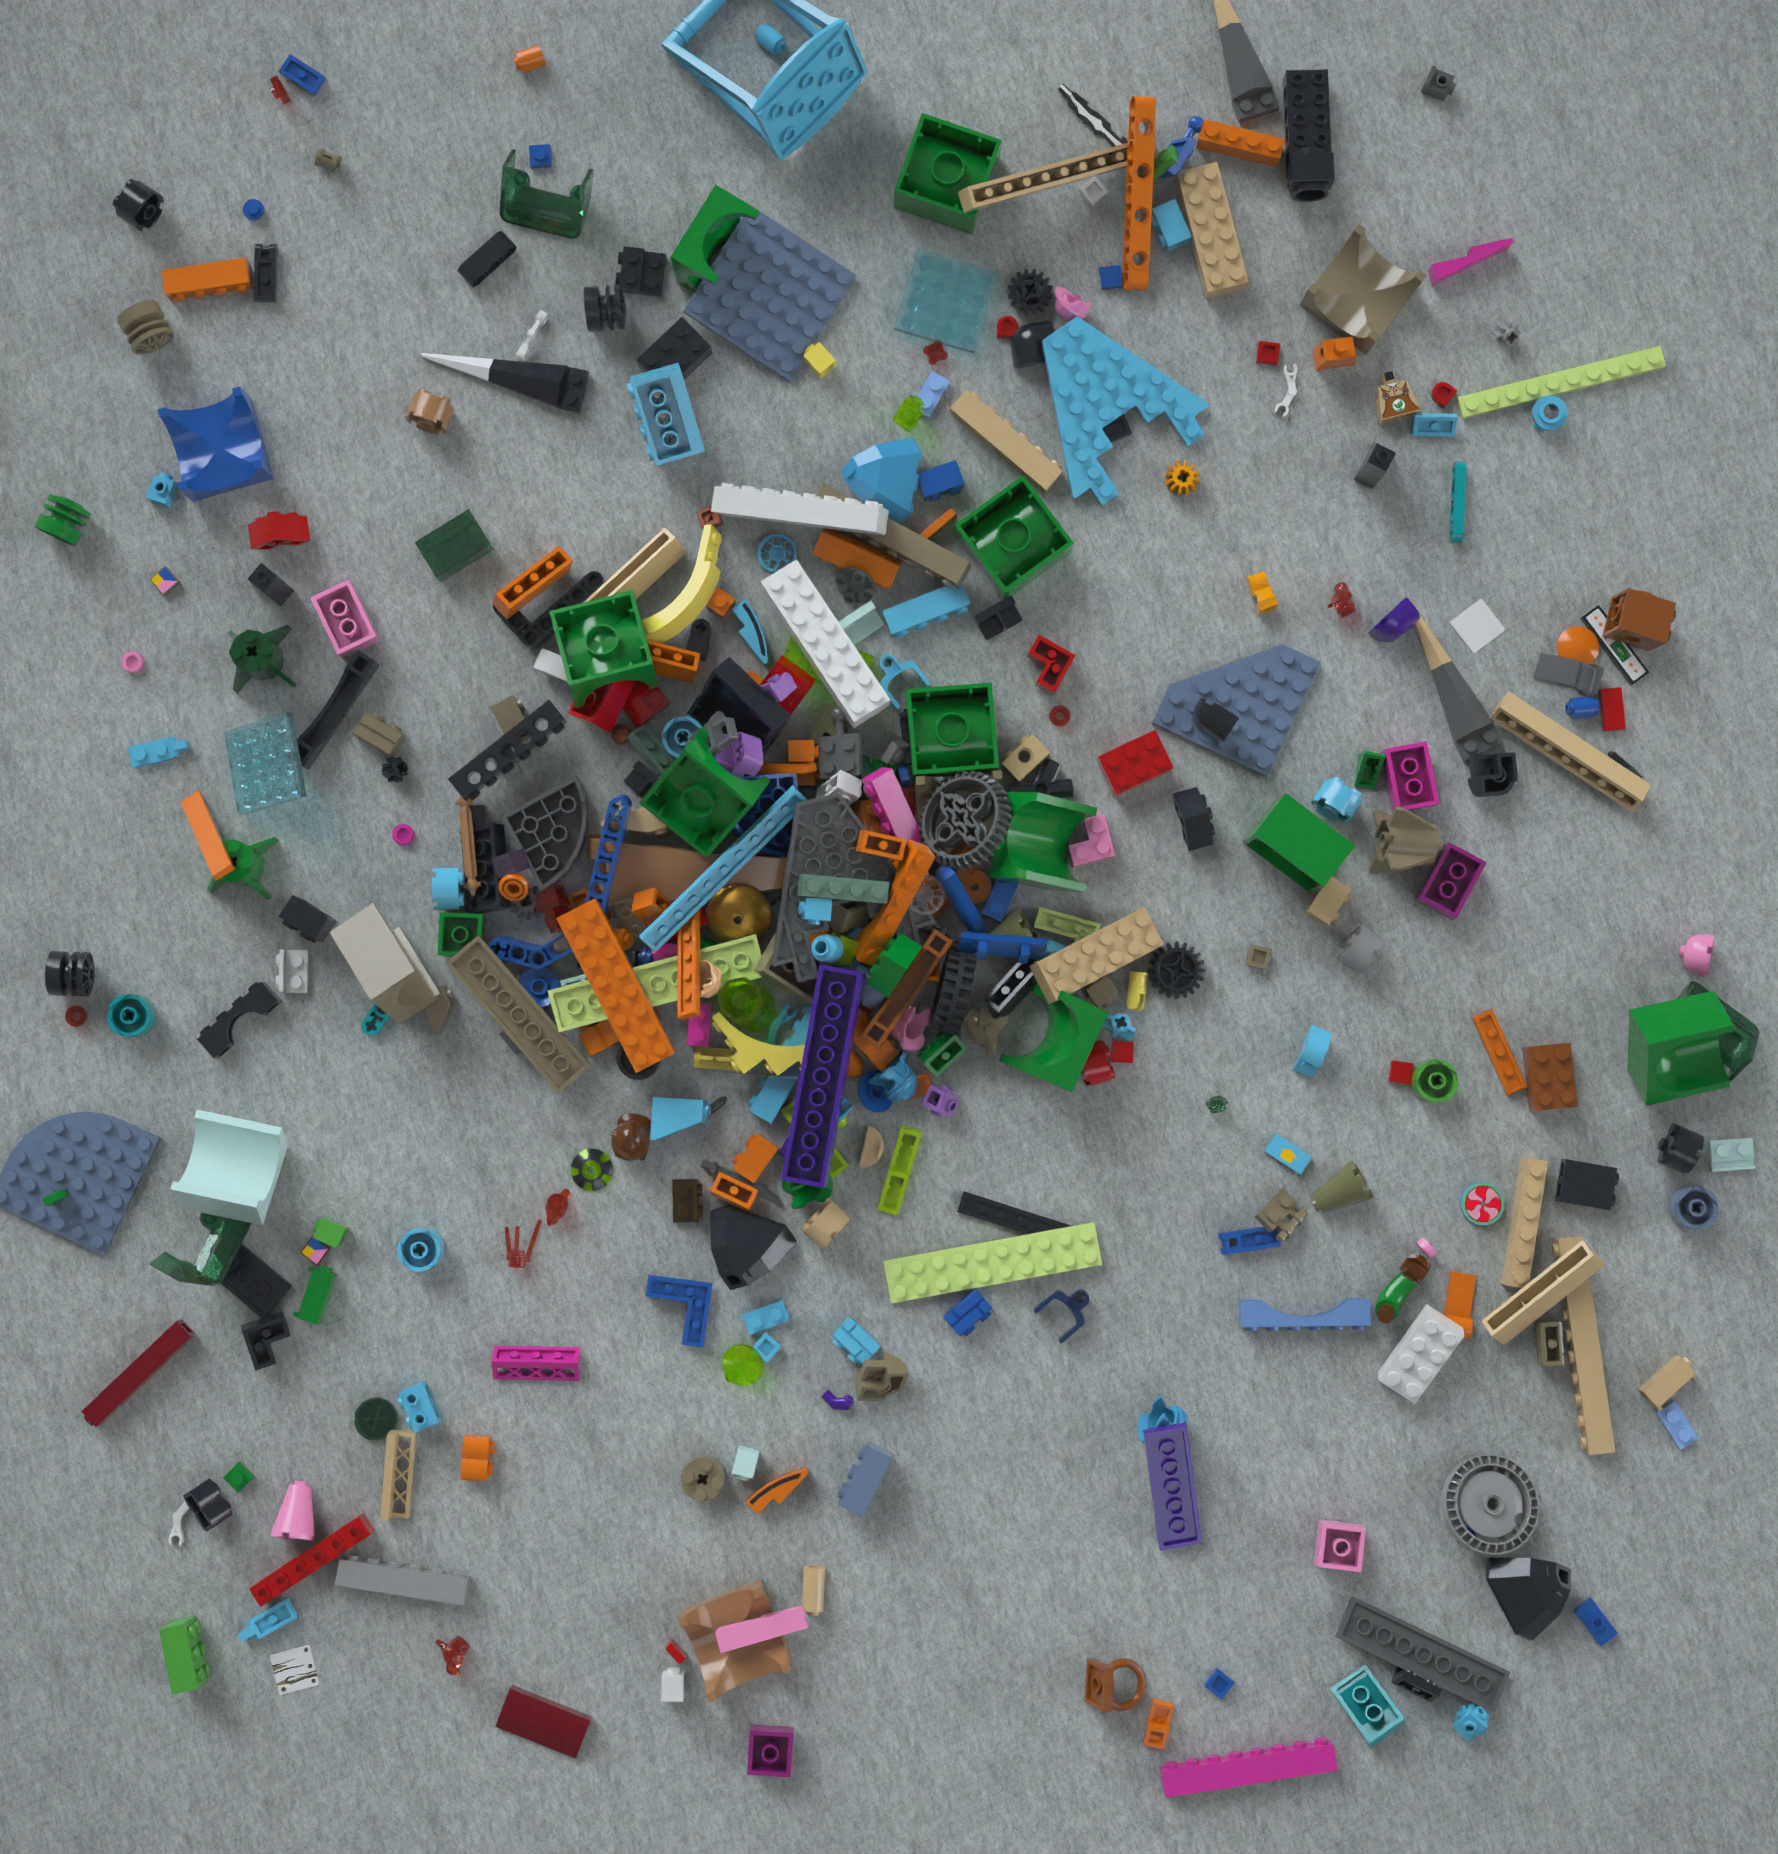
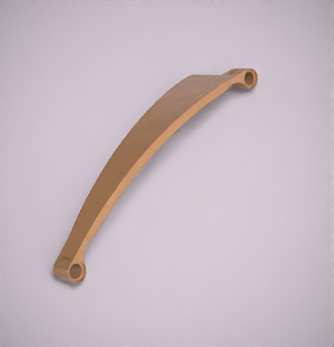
(675, 869)

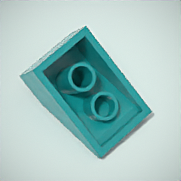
(1368, 1706)

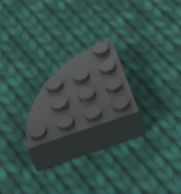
(551, 831)

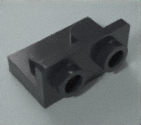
(1409, 1681)

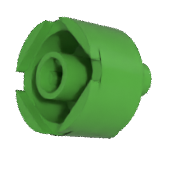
(1446, 1078)

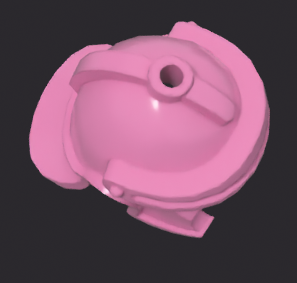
(911, 1027)

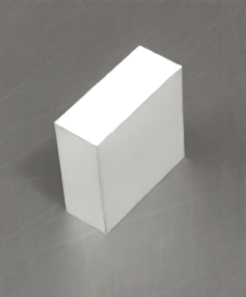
(1093, 191)

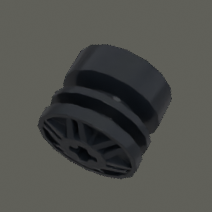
(604, 308)
(69, 973)

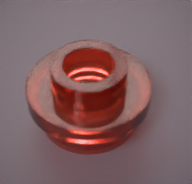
(1059, 709)
(69, 1016)

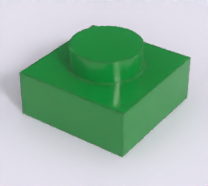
(238, 1477)

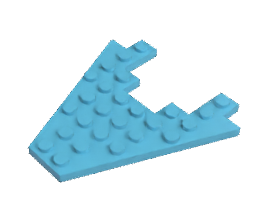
(1095, 384)

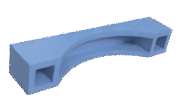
(1349, 1312)

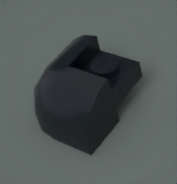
(1027, 344)
(1213, 719)
(1492, 774)

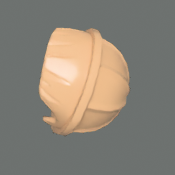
(709, 979)

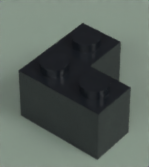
(1194, 818)
(260, 1335)

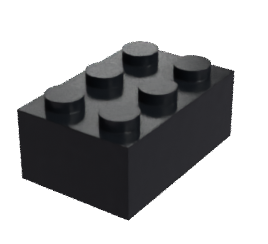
(677, 345)

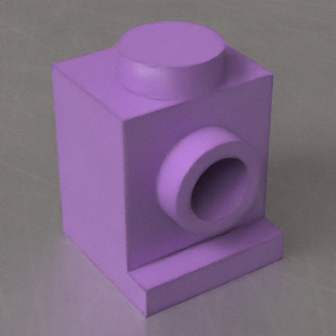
(779, 686)

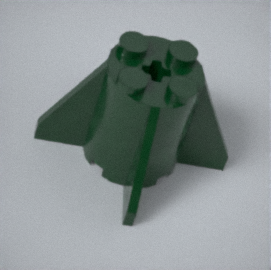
(258, 656)

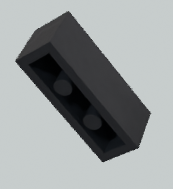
(1011, 989)

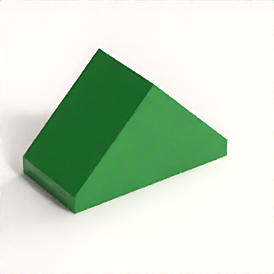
(1368, 769)

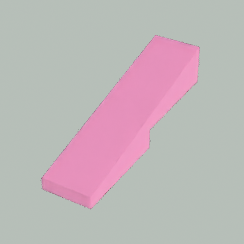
(761, 1629)

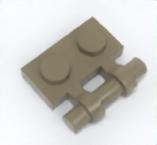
(1276, 1210)

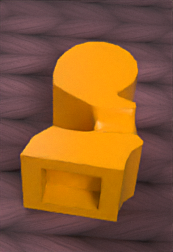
(1260, 589)

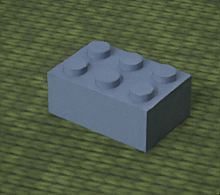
(864, 1478)

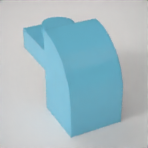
(1313, 1051)

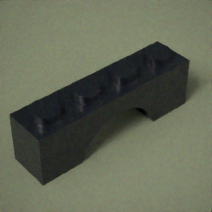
(218, 1037)

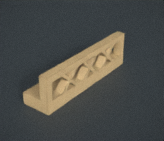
(390, 1478)

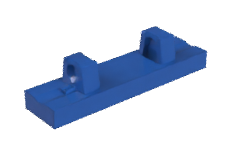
(1002, 945)

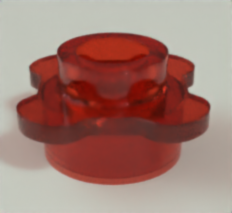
(929, 350)

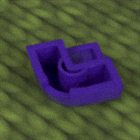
(1396, 622)

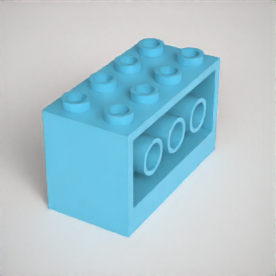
(679, 417)

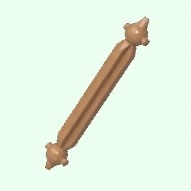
(468, 845)

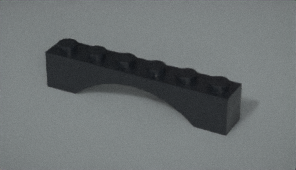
(352, 683)

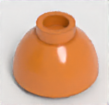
(513, 887)

